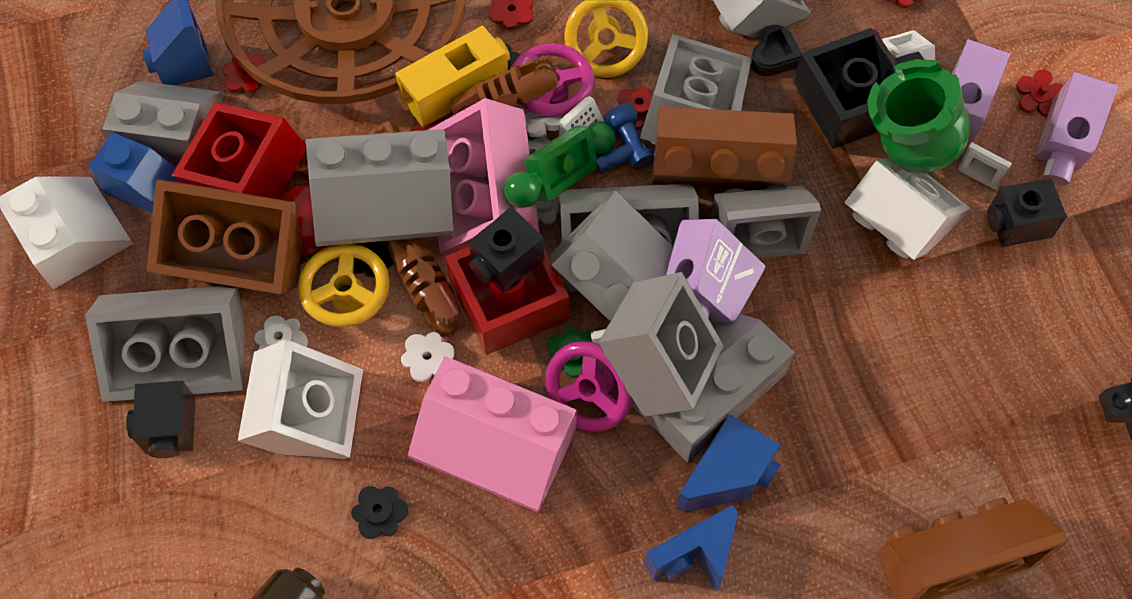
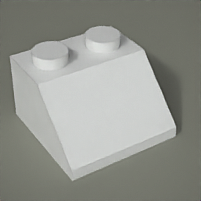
(905, 208)
(63, 225)
(300, 402)

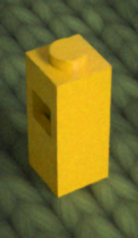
(438, 77)

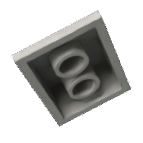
(697, 78)

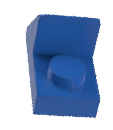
(706, 542)

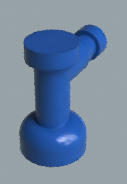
(623, 121)

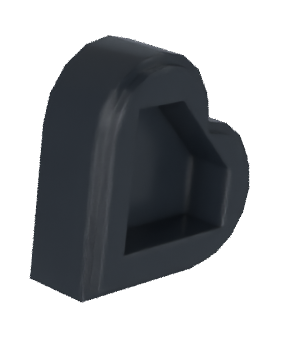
(775, 52)

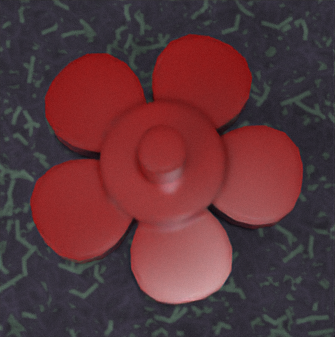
(1037, 92)

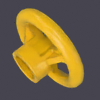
(602, 21)
(348, 302)

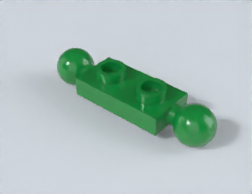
(559, 164)

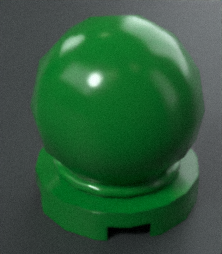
(920, 116)

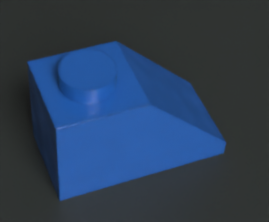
(177, 46)
(130, 171)
(730, 468)

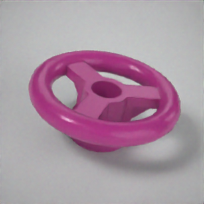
(557, 102)
(601, 373)

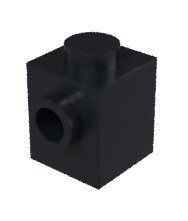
(1026, 212)
(506, 250)
(162, 418)

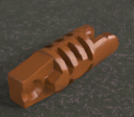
(512, 87)
(425, 284)

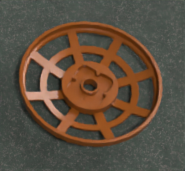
(334, 32)

